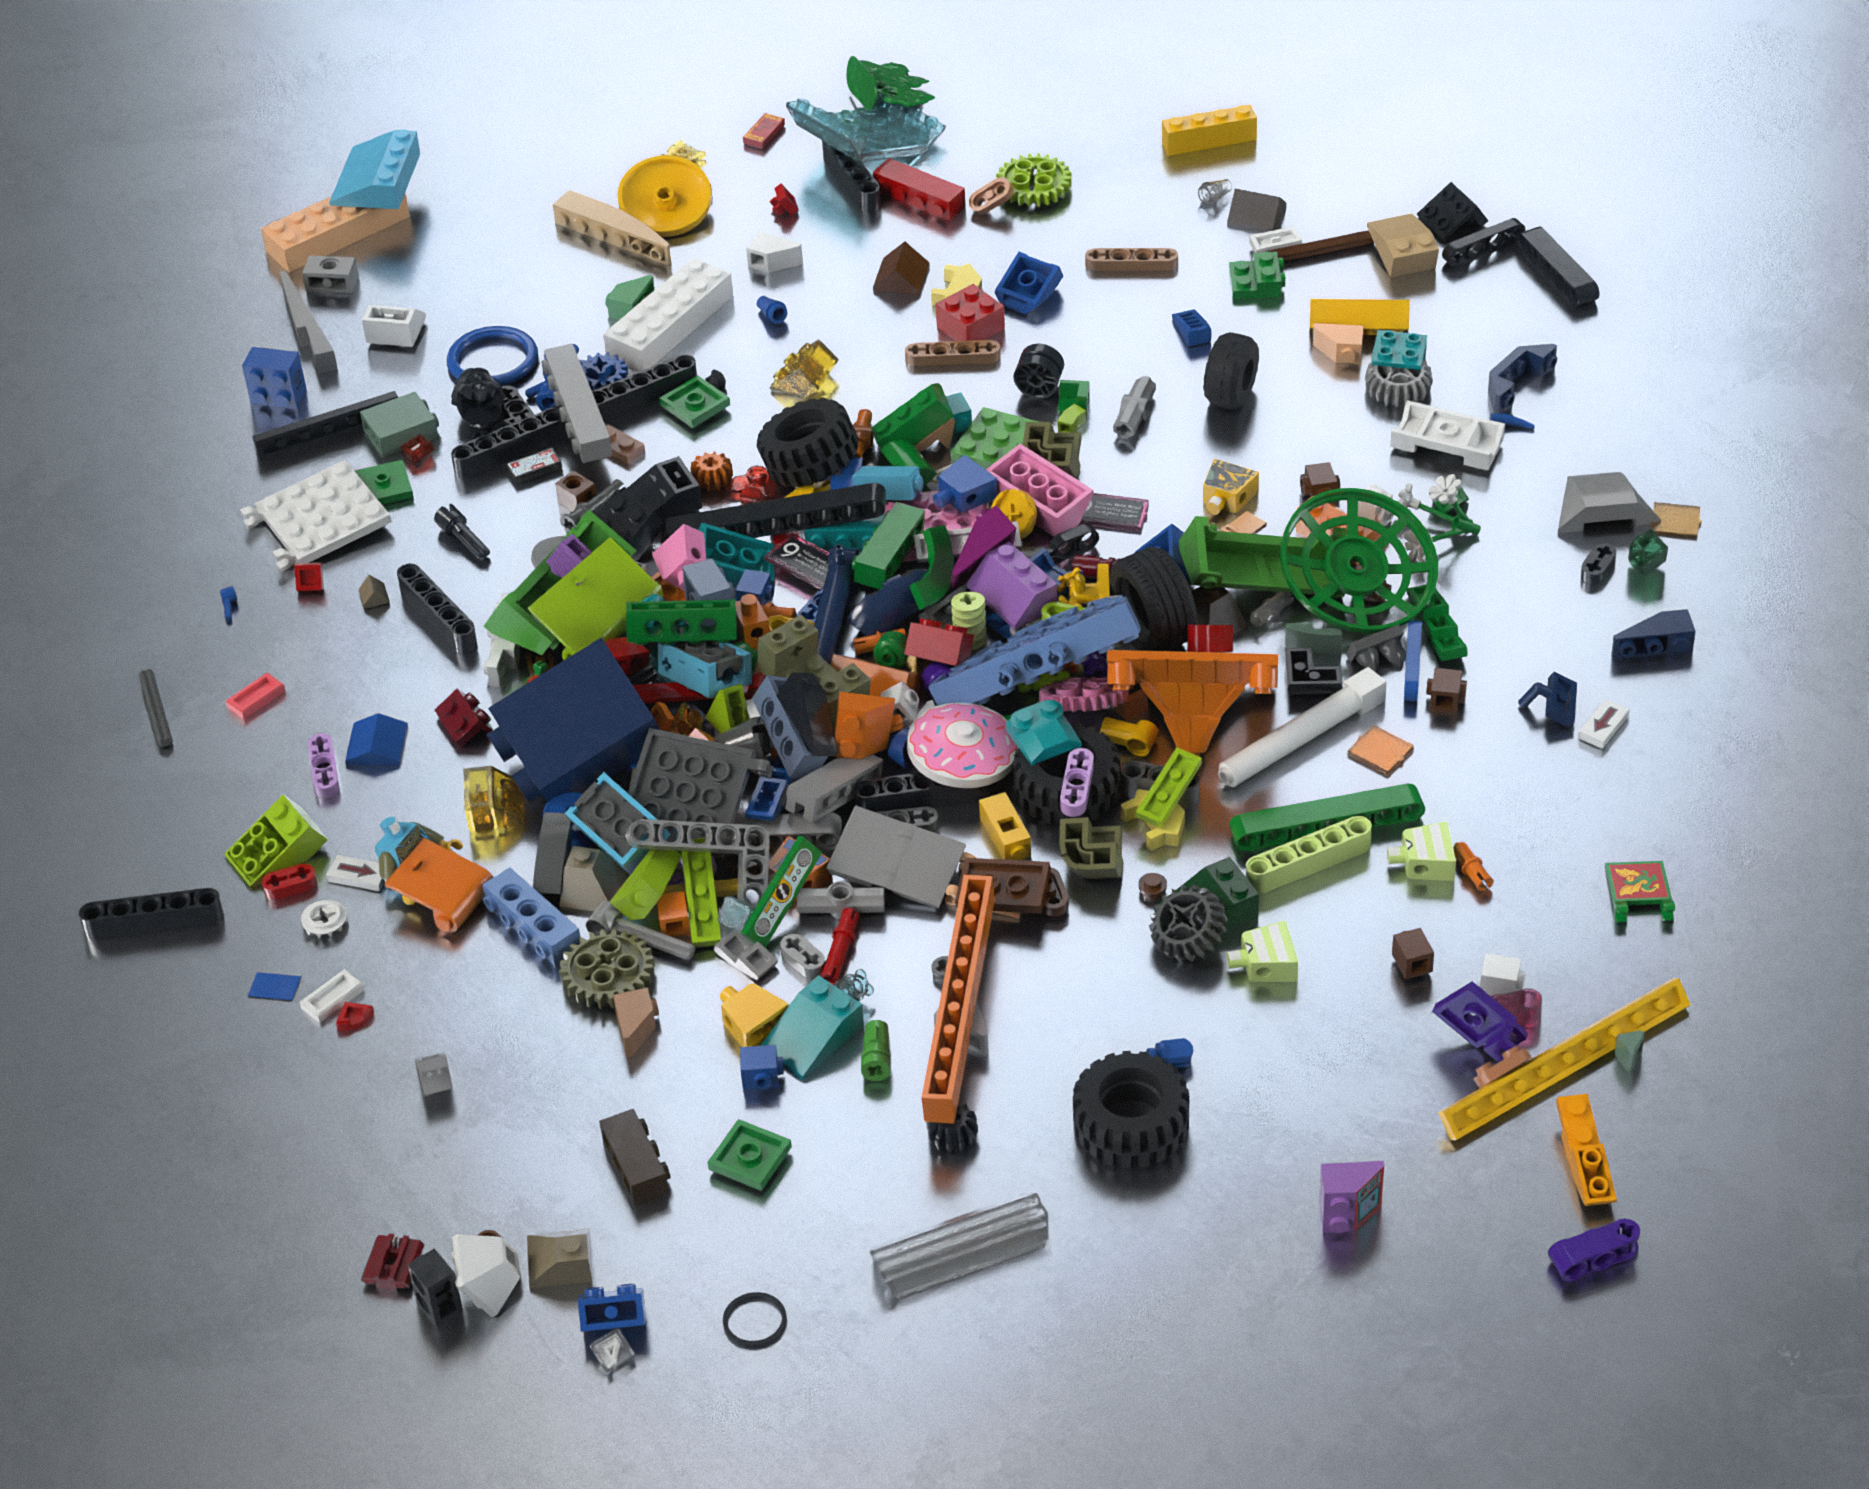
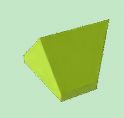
(728, 708)

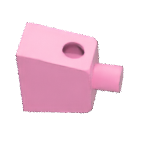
(680, 549)

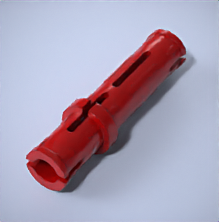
(842, 937)

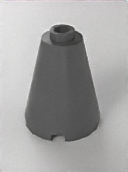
(748, 736)

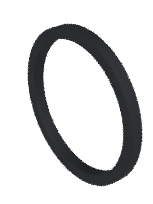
(754, 1295)

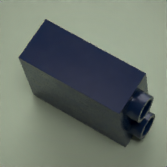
(572, 725)

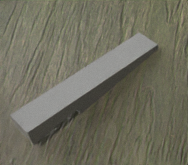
(307, 328)

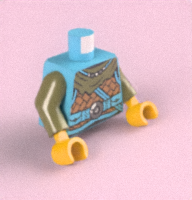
(400, 841)

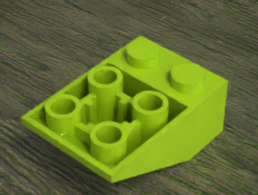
(275, 842)

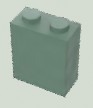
(398, 422)

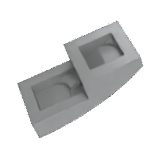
(744, 956)

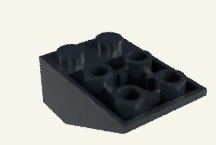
(667, 489)

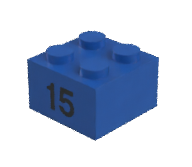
(274, 377)

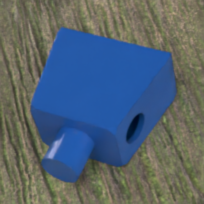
(965, 485)

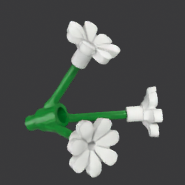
(1445, 493)

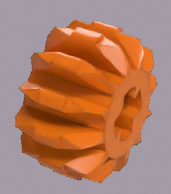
(712, 471)

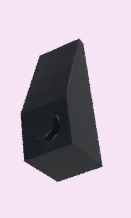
(809, 711)

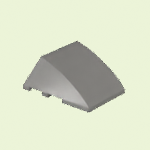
(1602, 498)

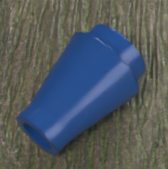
(772, 309)

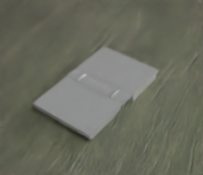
(896, 857)

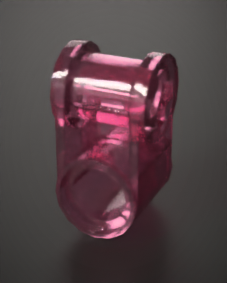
(1524, 1005)

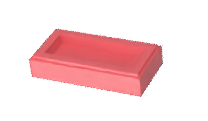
(255, 696)

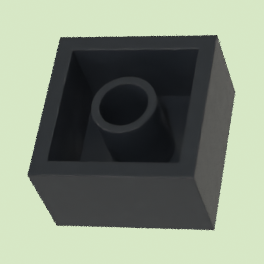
(631, 521)

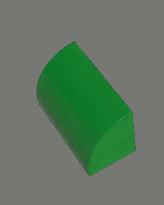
(905, 454)

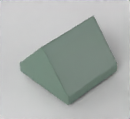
(1629, 1048)

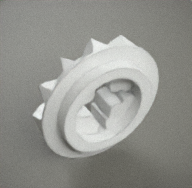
(332, 910)

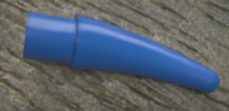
(1510, 420)

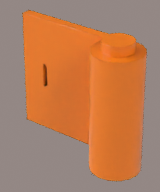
(441, 883)

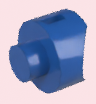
(898, 748)

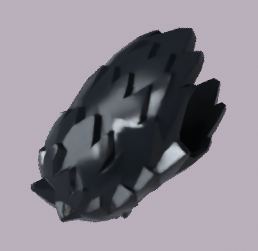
(478, 397)

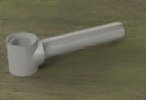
(610, 918)

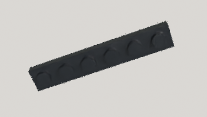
(315, 428)

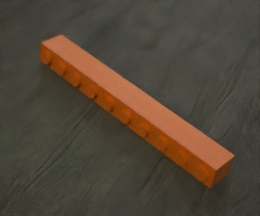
(958, 1000)

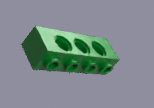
(669, 612)

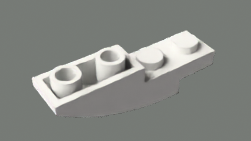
(503, 655)

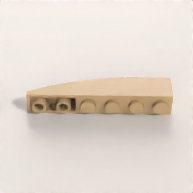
(610, 225)

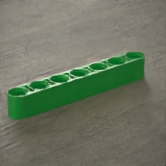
(1290, 822)

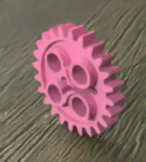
(1083, 694)

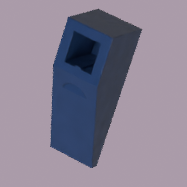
(1658, 634)

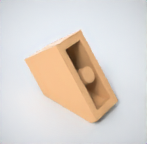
(1339, 342)

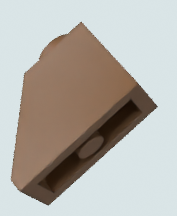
(635, 1018)

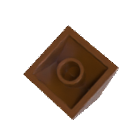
(902, 271)

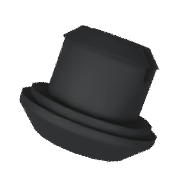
(716, 379)

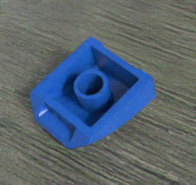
(1027, 283)

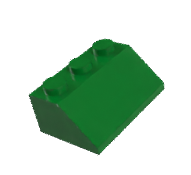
(915, 417)

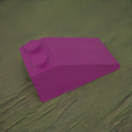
(988, 533)

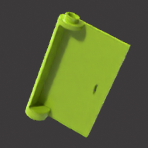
(598, 605)

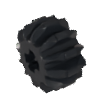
(956, 1134)

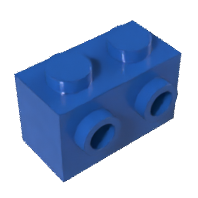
(611, 1309)

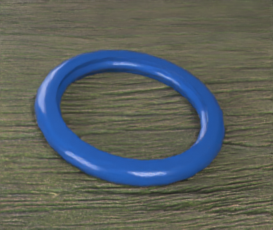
(492, 332)

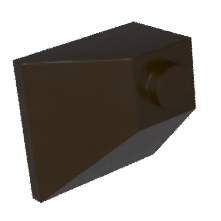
(1218, 607)

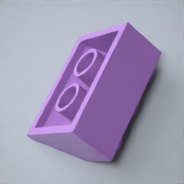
(1013, 585)

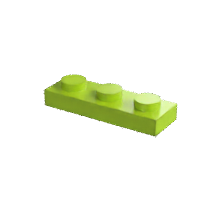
(1169, 787)

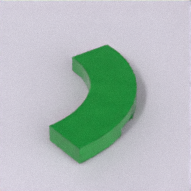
(938, 578)

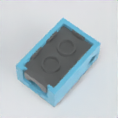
(705, 665)
(605, 815)

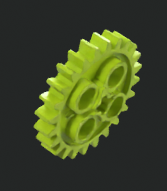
(1051, 179)

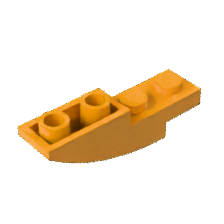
(1584, 1151)

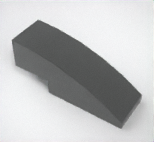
(552, 853)

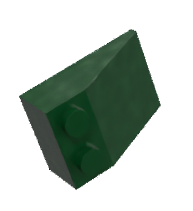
(1232, 889)

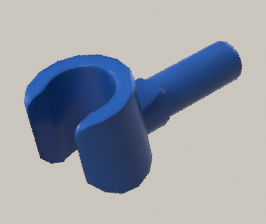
(228, 596)

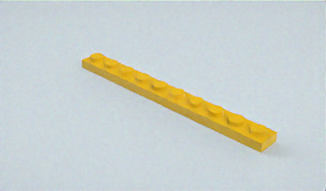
(1562, 1059)

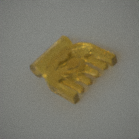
(678, 149)

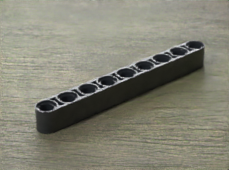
(790, 513)

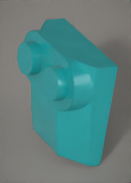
(1042, 731)

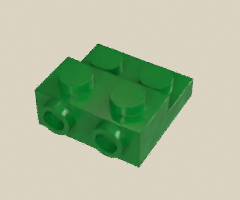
(1258, 277)

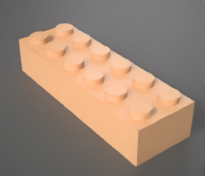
(324, 230)

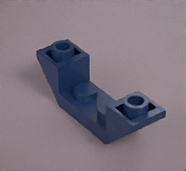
(1532, 358)

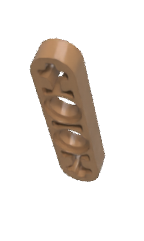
(1158, 259)
(980, 353)

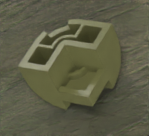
(1058, 448)
(1091, 850)

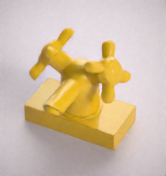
(1084, 592)

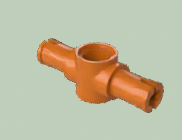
(863, 430)

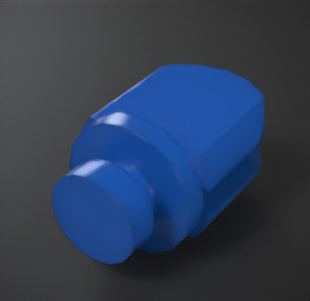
(1173, 1051)

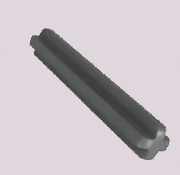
(155, 708)

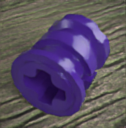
(1095, 665)

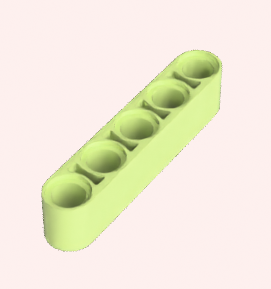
(1309, 854)

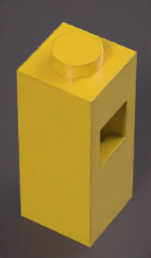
(1005, 827)

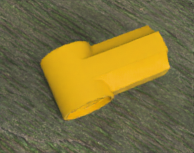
(1136, 737)

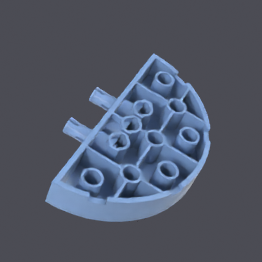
(1038, 650)

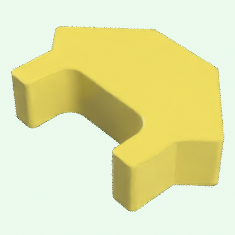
(959, 279)
(1157, 837)

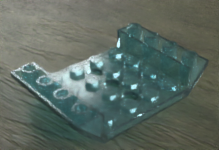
(872, 134)

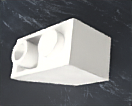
(773, 253)

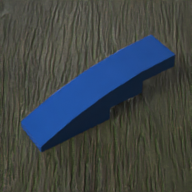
(770, 794)

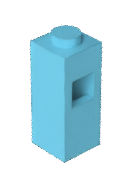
(899, 481)

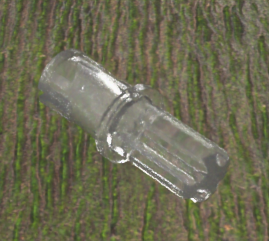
(1270, 608)

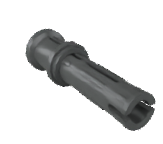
(595, 504)

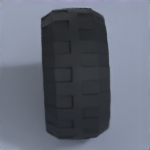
(1231, 370)

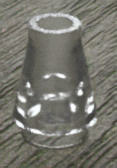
(1212, 191)

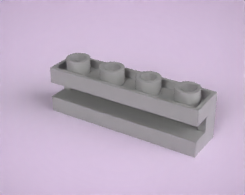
(830, 786)

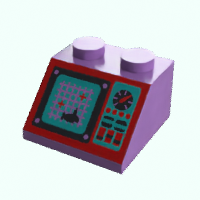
(1349, 1194)

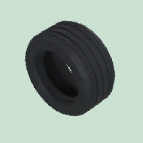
(1157, 596)

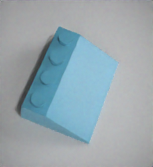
(378, 171)

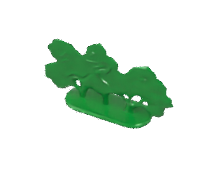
(864, 77)

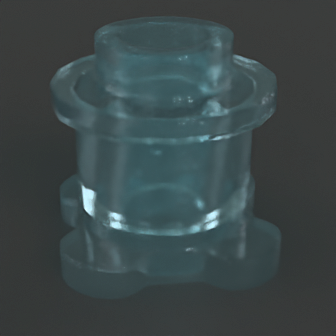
(856, 985)

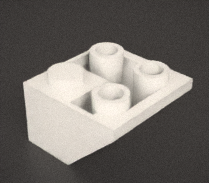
(485, 1270)

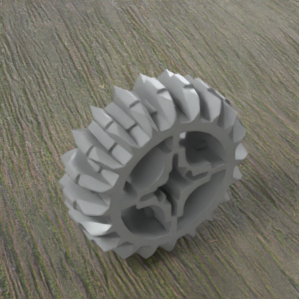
(1398, 384)

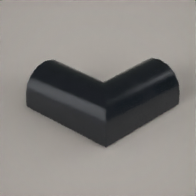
(1307, 679)

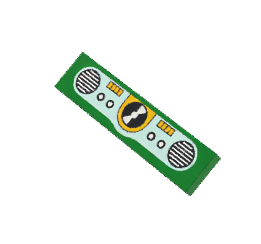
(781, 892)

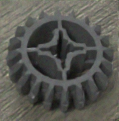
(1175, 936)

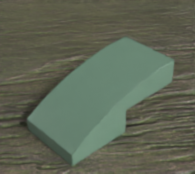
(1322, 641)

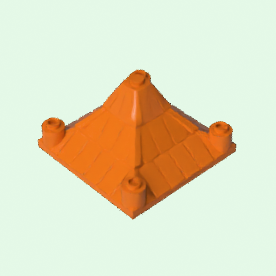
(1192, 686)

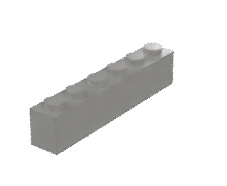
(576, 403)

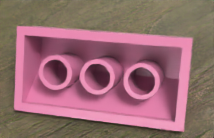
(1057, 495)

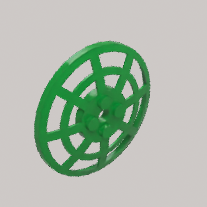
(1362, 550)

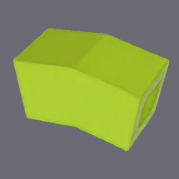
(1071, 419)

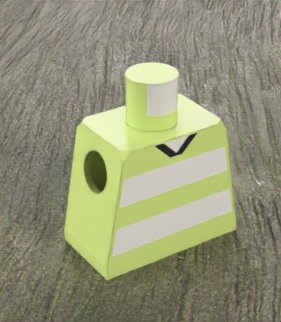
(1426, 853)
(1266, 954)

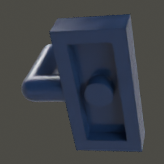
(1559, 696)

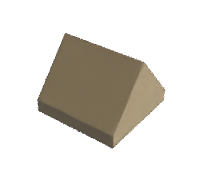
(373, 592)

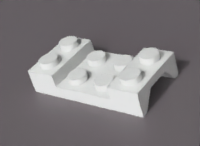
(1449, 432)

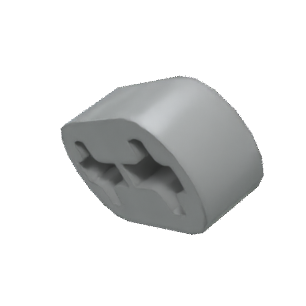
(799, 959)

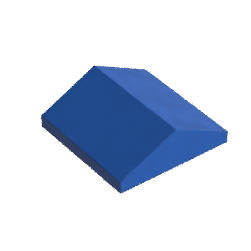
(377, 741)

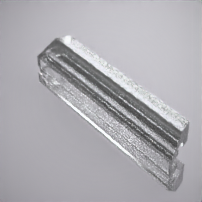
(962, 1245)

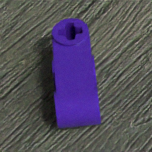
(1595, 1249)

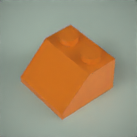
(862, 724)

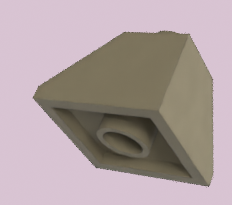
(589, 880)
(559, 1258)

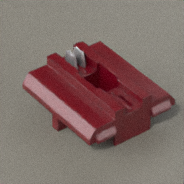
(391, 1249)

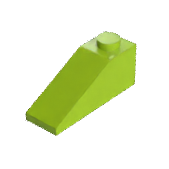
(646, 884)

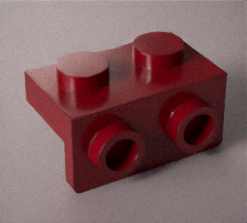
(463, 716)

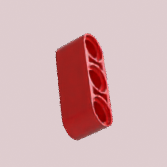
(1210, 638)

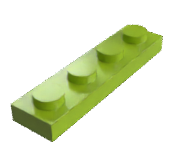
(701, 897)

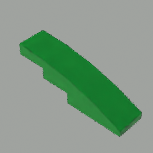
(1438, 625)

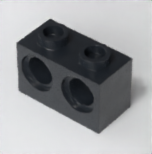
(435, 1287)

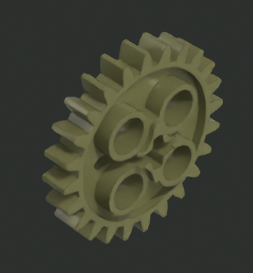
(606, 967)

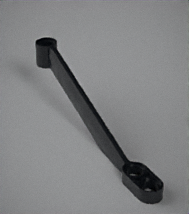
(1073, 547)

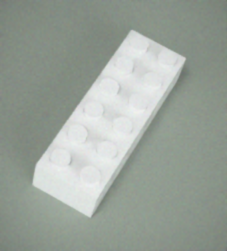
(669, 314)

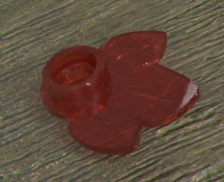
(752, 485)

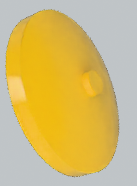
(666, 194)

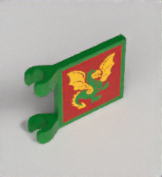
(1639, 885)

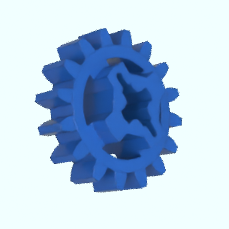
(603, 370)

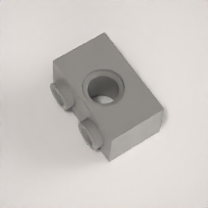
(330, 274)

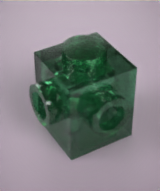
(1647, 552)

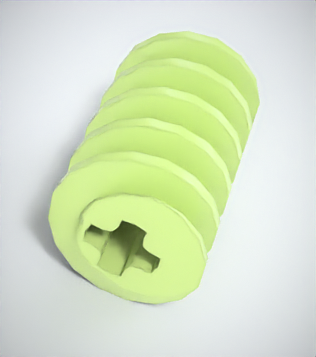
(970, 612)

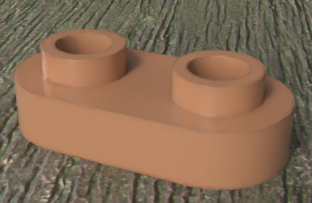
(991, 195)
(1512, 1058)

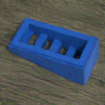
(1193, 327)

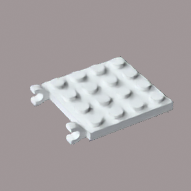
(318, 514)

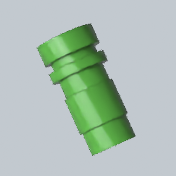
(876, 1055)

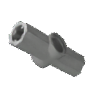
(1134, 407)
(838, 897)

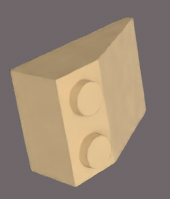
(1404, 244)

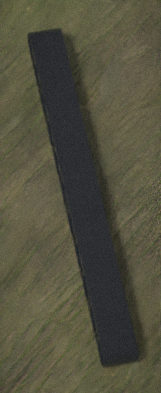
(547, 427)

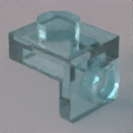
(734, 913)

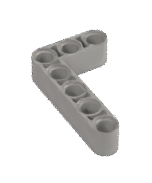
(712, 844)

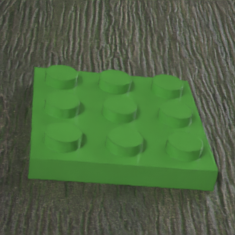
(990, 437)

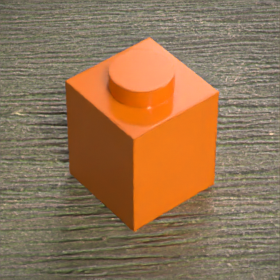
(673, 914)

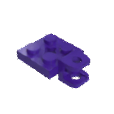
(1490, 1024)

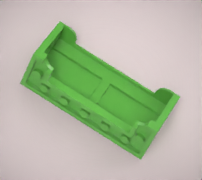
(1246, 559)
(514, 620)

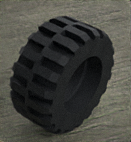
(807, 442)
(1041, 791)
(1131, 1079)

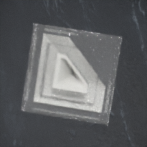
(612, 1350)

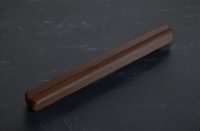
(1324, 246)

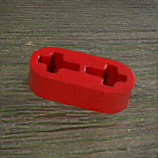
(289, 881)

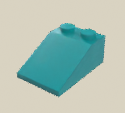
(736, 552)
(815, 1026)

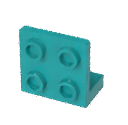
(1399, 349)

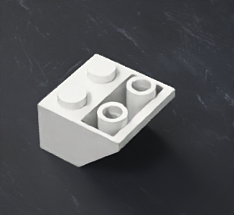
(392, 325)

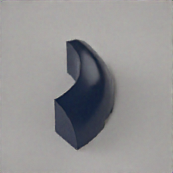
(887, 605)

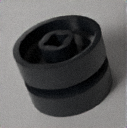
(1038, 370)

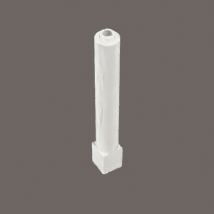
(1359, 695)

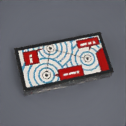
(533, 465)

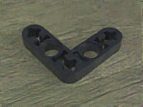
(516, 402)

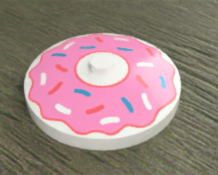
(961, 745)

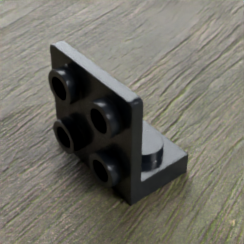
(1449, 211)

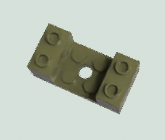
(795, 650)

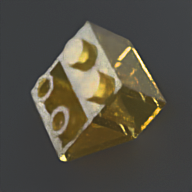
(805, 370)
(492, 799)

